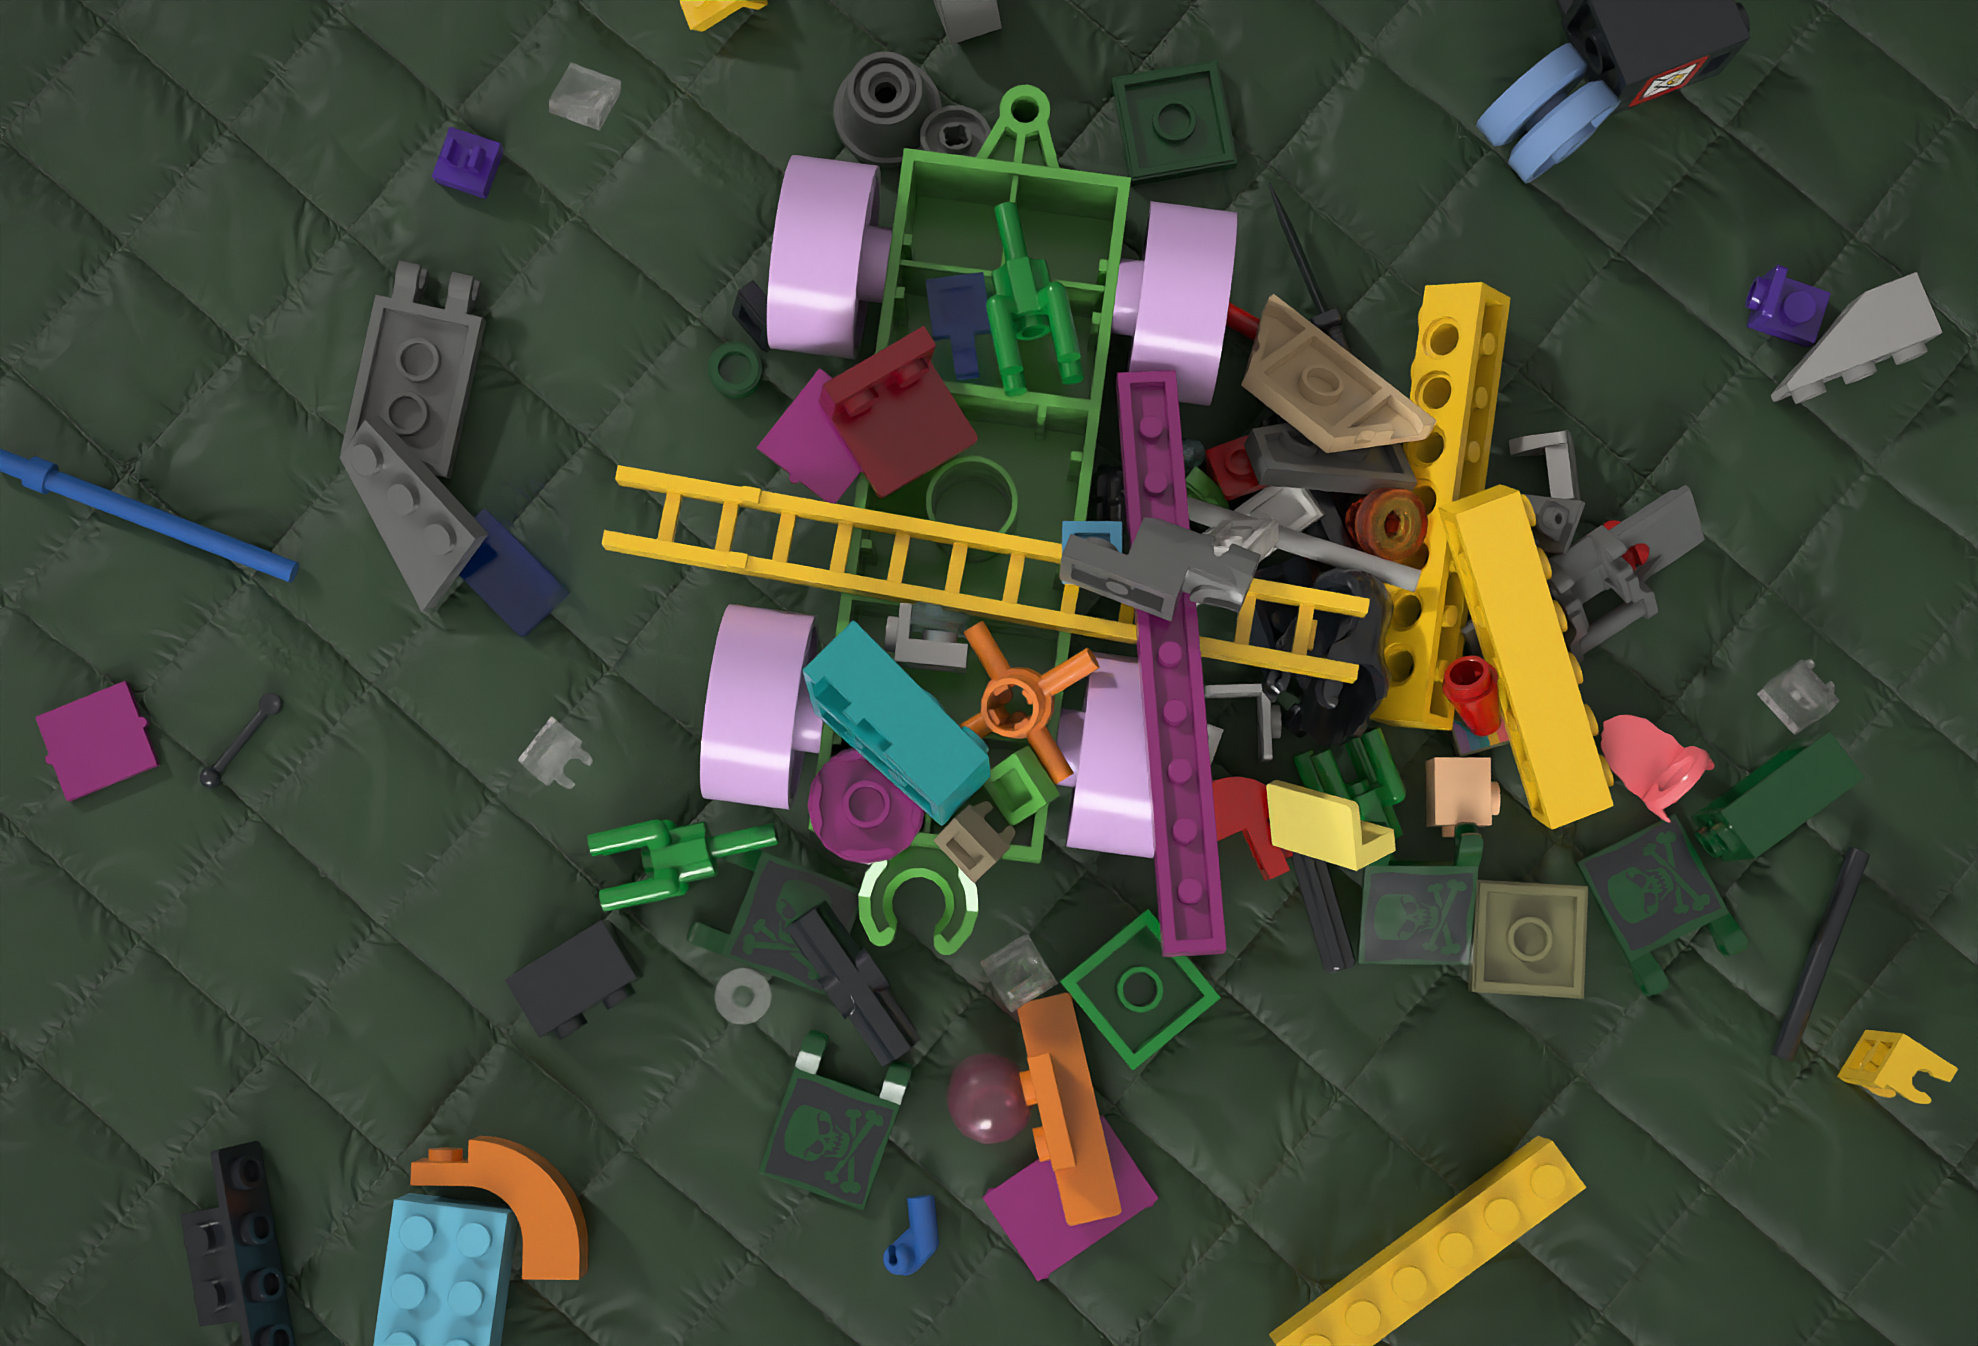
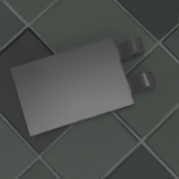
(420, 366)

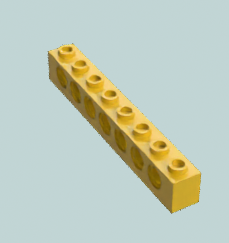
(1470, 374)

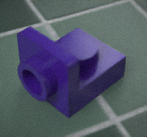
(1786, 307)

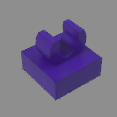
(468, 162)

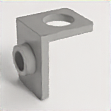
(1267, 715)

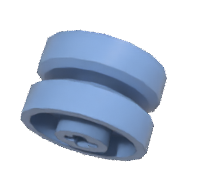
(1542, 107)

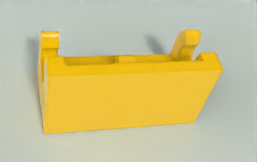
(1888, 1062)

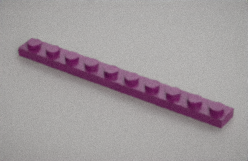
(1171, 682)

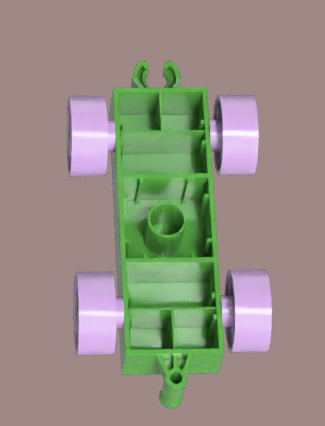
(1015, 480)

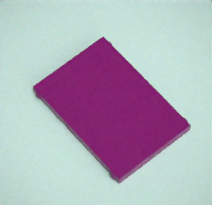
(1034, 1216)

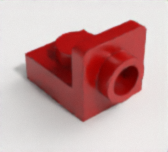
(1231, 469)

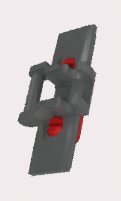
(1621, 559)

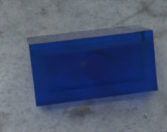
(511, 578)

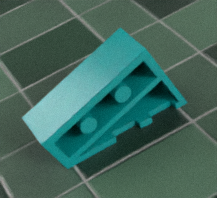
(896, 724)

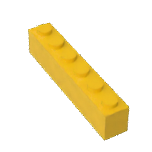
(1524, 642)
(1437, 1251)

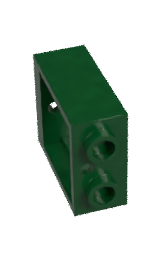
(1776, 798)

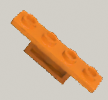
(1068, 1110)

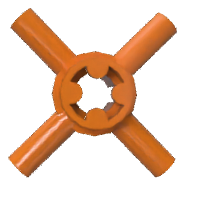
(1038, 691)

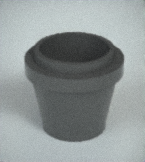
(879, 130)

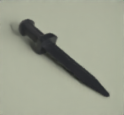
(1327, 320)

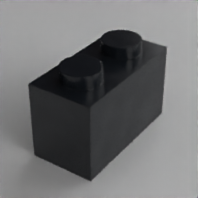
(575, 979)

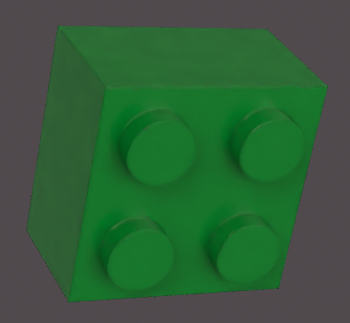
(1136, 992)

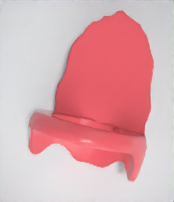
(1651, 761)

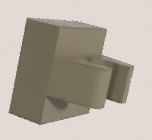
(973, 842)

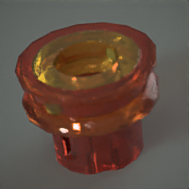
(1388, 523)

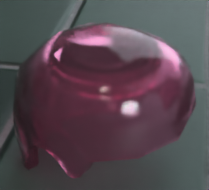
(987, 1099)

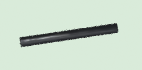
(1820, 954)

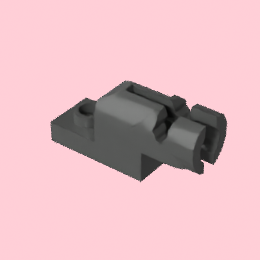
(1160, 568)

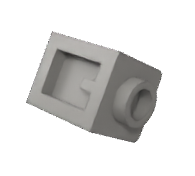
(934, 652)

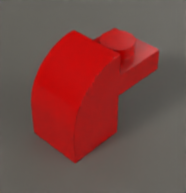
(1243, 807)

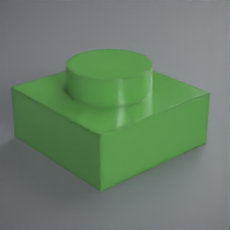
(1020, 786)

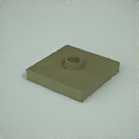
(1529, 939)

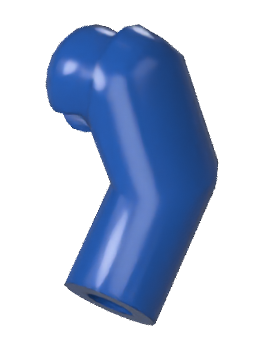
(918, 1241)

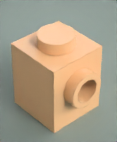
(1460, 792)

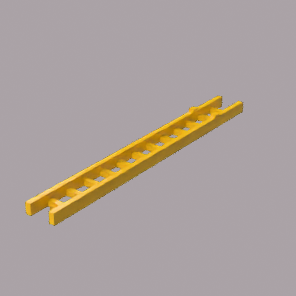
(951, 600)

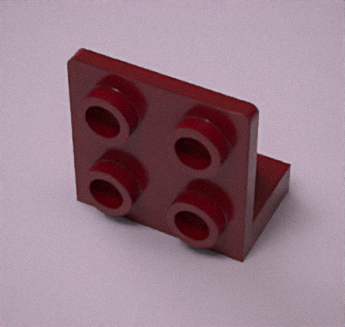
(897, 414)

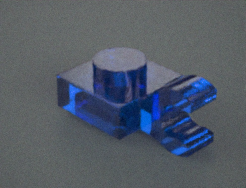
(959, 314)

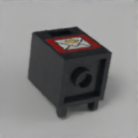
(1653, 44)

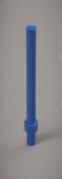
(45, 477)

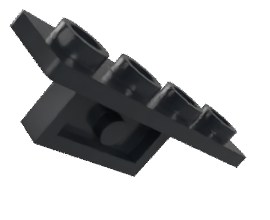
(237, 1252)

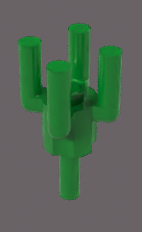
(1028, 308)
(1377, 782)
(671, 856)

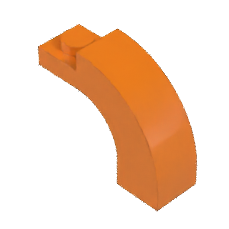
(533, 1188)

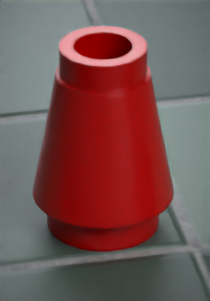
(1474, 693)

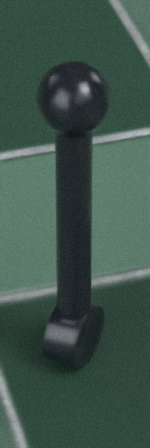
(270, 705)

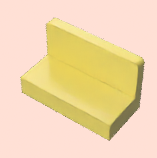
(1324, 827)

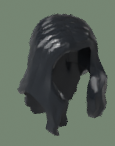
(1335, 709)

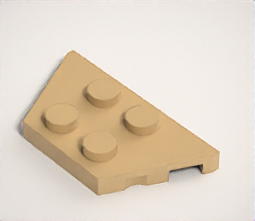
(1325, 387)

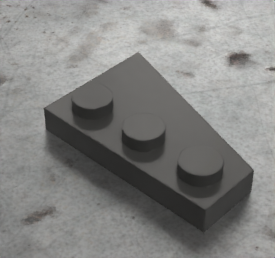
(1288, 459)
(413, 511)

